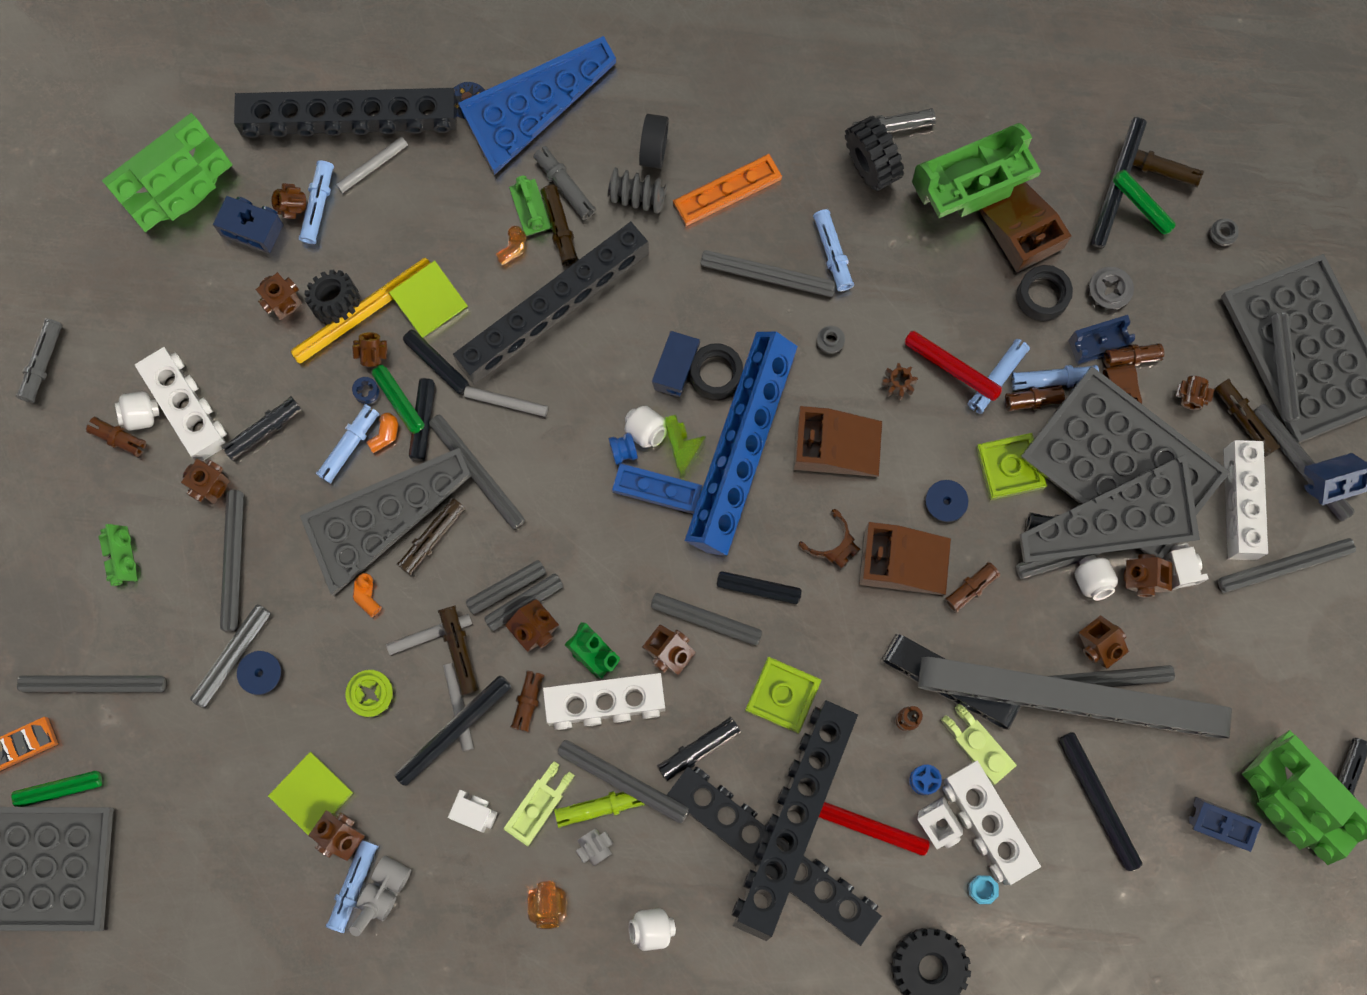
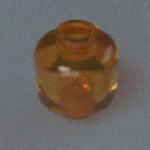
(547, 905)

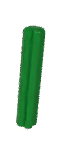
(1144, 202)
(398, 399)
(56, 788)

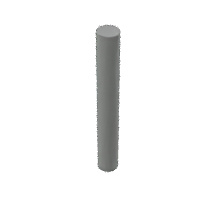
(371, 164)
(506, 401)
(423, 636)
(457, 703)

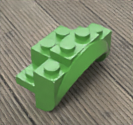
(977, 172)
(169, 174)
(1308, 804)

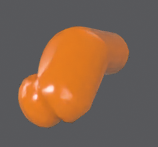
(387, 432)
(363, 594)

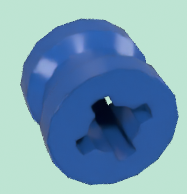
(623, 448)
(931, 780)

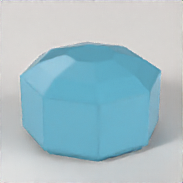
(983, 889)

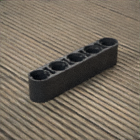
(906, 657)

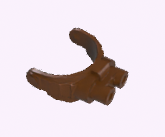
(841, 552)

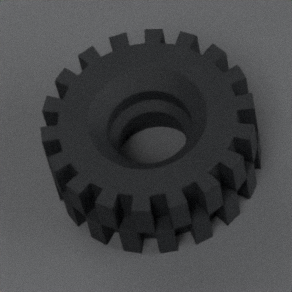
(874, 153)
(922, 944)

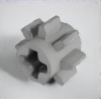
(594, 847)

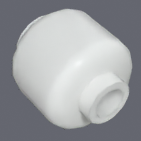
(136, 410)
(645, 426)
(1096, 577)
(651, 929)

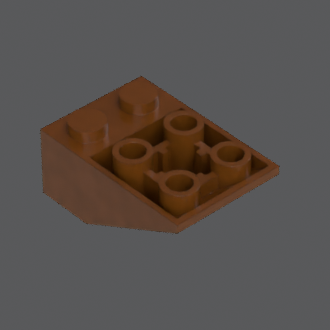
(1026, 227)
(837, 442)
(904, 559)

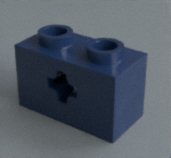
(261, 227)

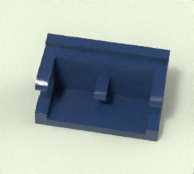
(1091, 342)
(675, 363)
(1337, 478)
(1224, 824)

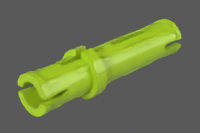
(594, 808)

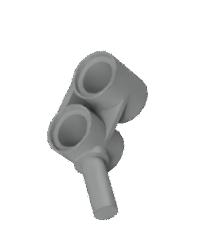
(380, 896)

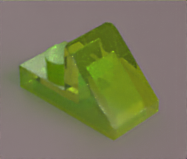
(684, 451)

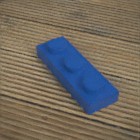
(657, 488)

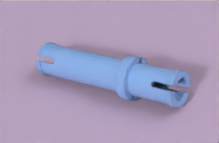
(322, 172)
(837, 261)
(1001, 373)
(1047, 378)
(346, 445)
(351, 887)

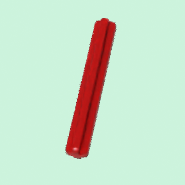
(953, 365)
(874, 829)

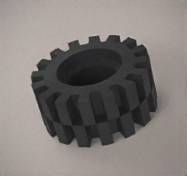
(326, 286)

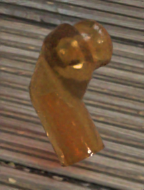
(515, 247)

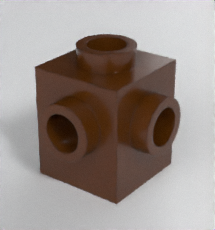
(278, 295)
(205, 481)
(1148, 575)
(532, 626)
(1103, 642)
(669, 649)
(336, 835)

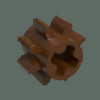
(288, 201)
(369, 349)
(905, 377)
(1194, 392)

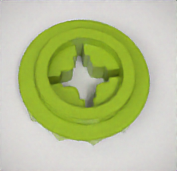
(355, 694)

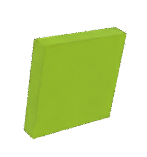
(428, 299)
(1005, 470)
(783, 695)
(310, 792)

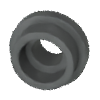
(1229, 227)
(830, 347)

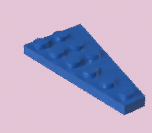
(523, 106)

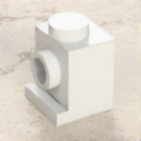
(1185, 566)
(472, 812)
(940, 836)

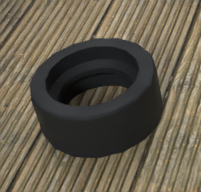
(653, 141)
(1054, 275)
(716, 350)

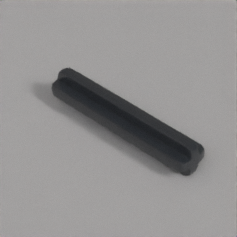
(435, 361)
(423, 408)
(759, 587)

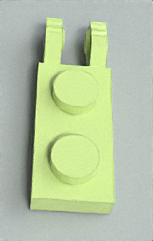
(980, 745)
(537, 806)

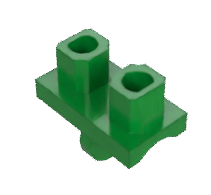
(592, 651)

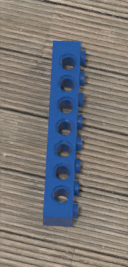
(741, 443)

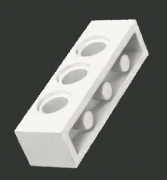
(155, 371)
(1245, 500)
(558, 698)
(1021, 860)

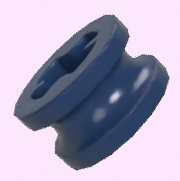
(359, 386)

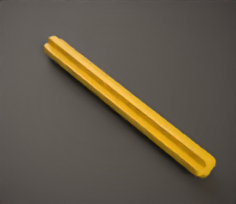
(365, 309)

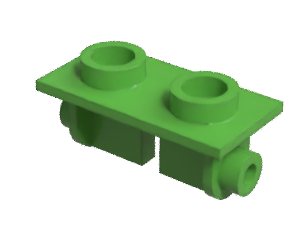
(529, 206)
(116, 542)

